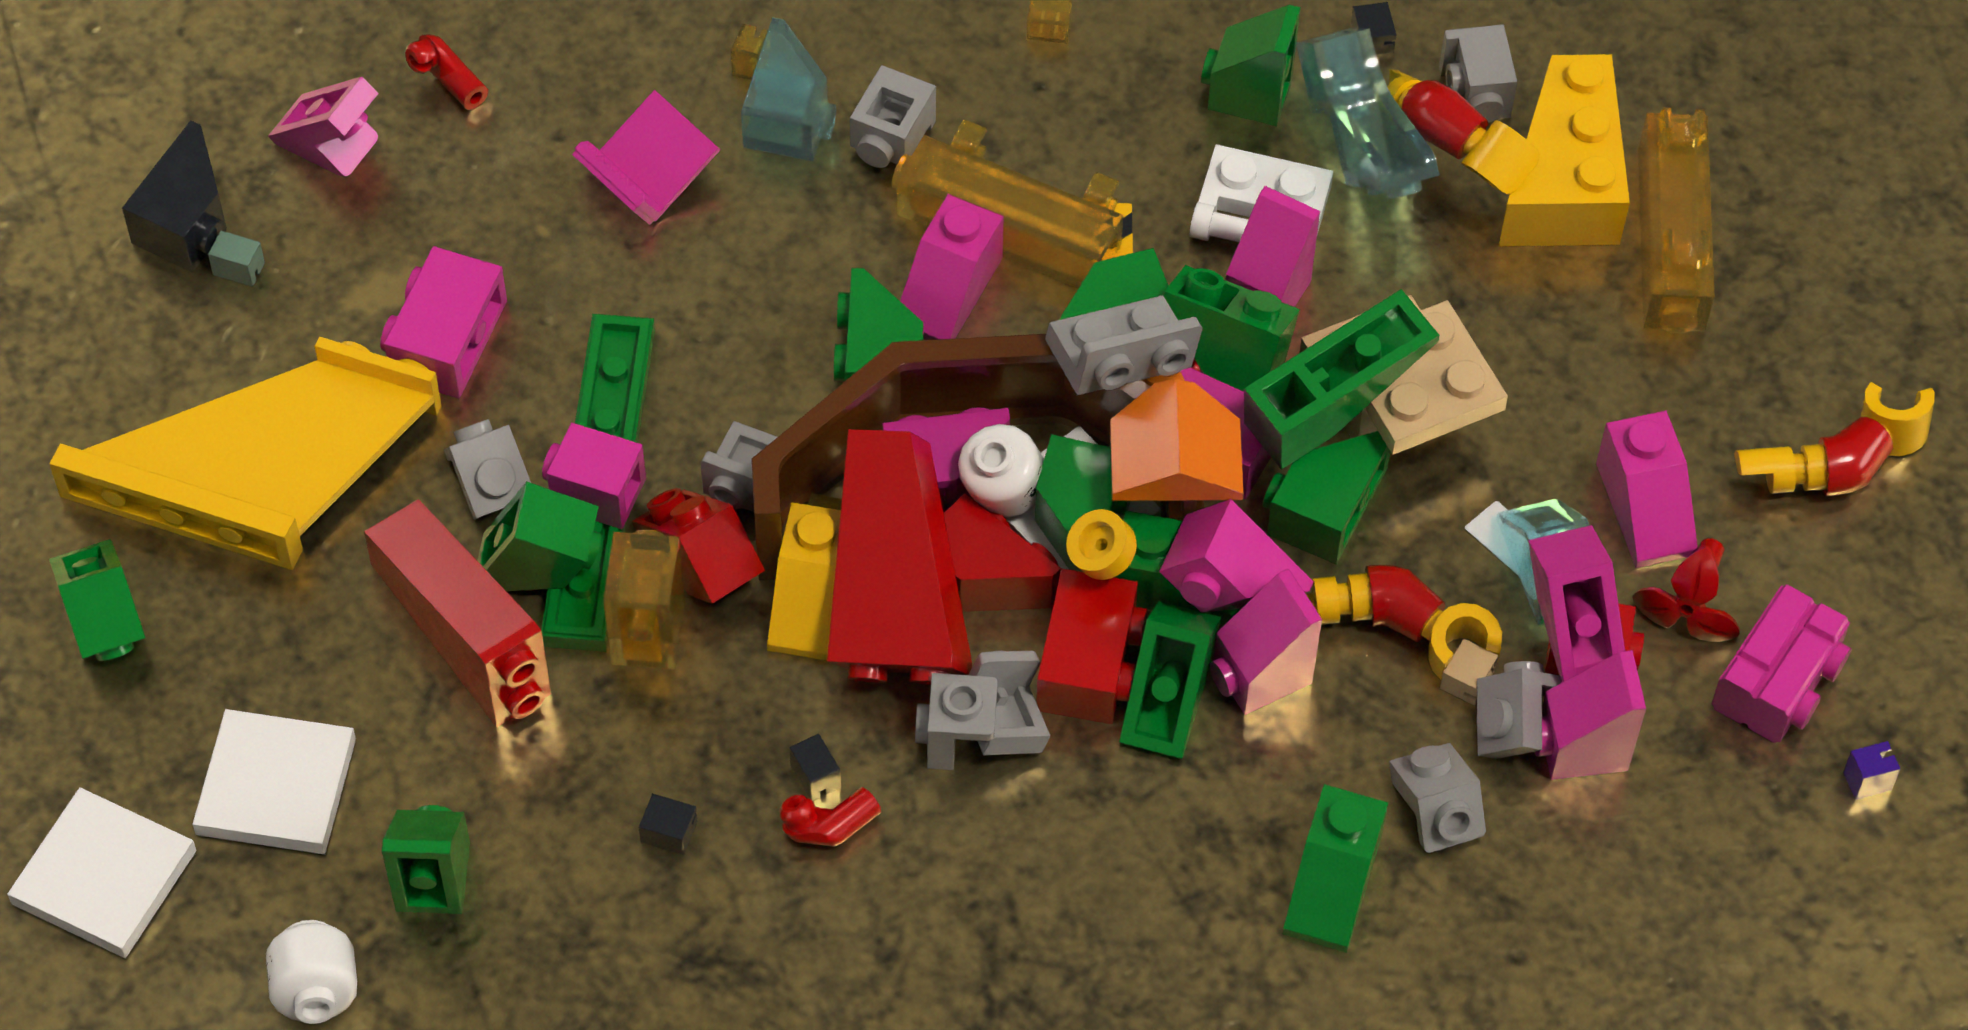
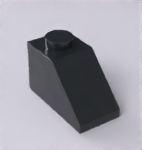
(178, 203)

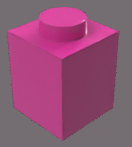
(597, 471)

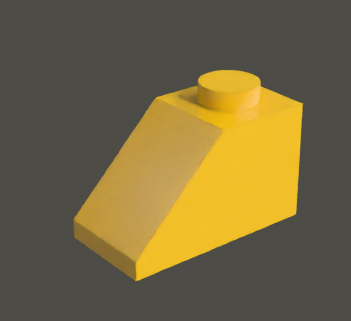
(805, 583)

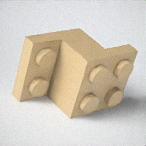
(1436, 394)

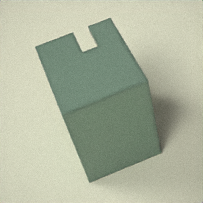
(236, 258)

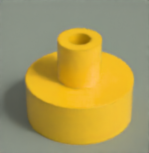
(1101, 544)

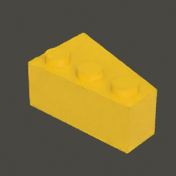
(1580, 178)

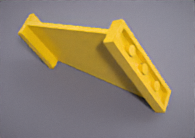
(257, 460)

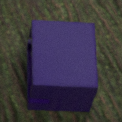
(1871, 772)

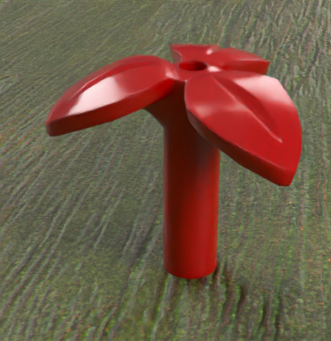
(1695, 584)

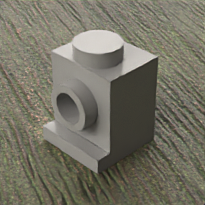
(1480, 69)
(892, 117)

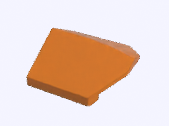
(1175, 447)

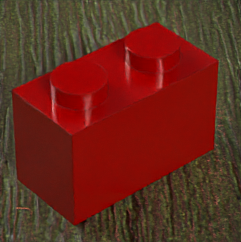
(1088, 646)

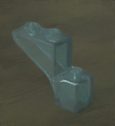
(1371, 131)

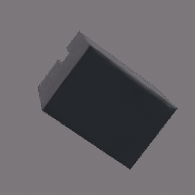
(1379, 21)
(815, 766)
(668, 824)

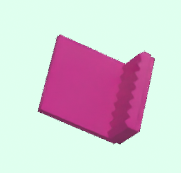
(649, 157)

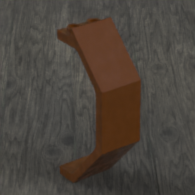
(926, 381)

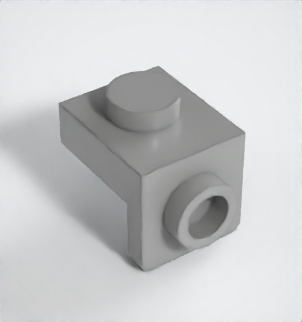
(487, 466)
(729, 471)
(958, 709)
(1512, 709)
(1017, 718)
(1441, 794)

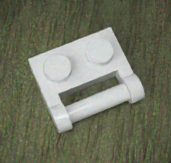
(1236, 181)

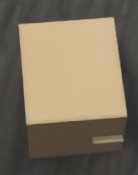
(1463, 670)

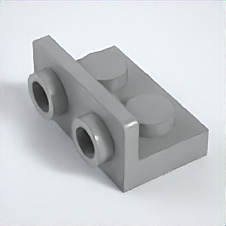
(1123, 344)

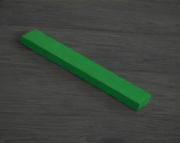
(611, 403)

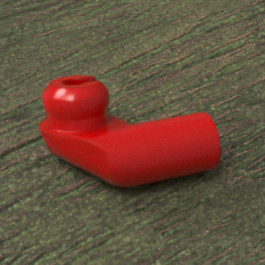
(434, 55)
(827, 826)

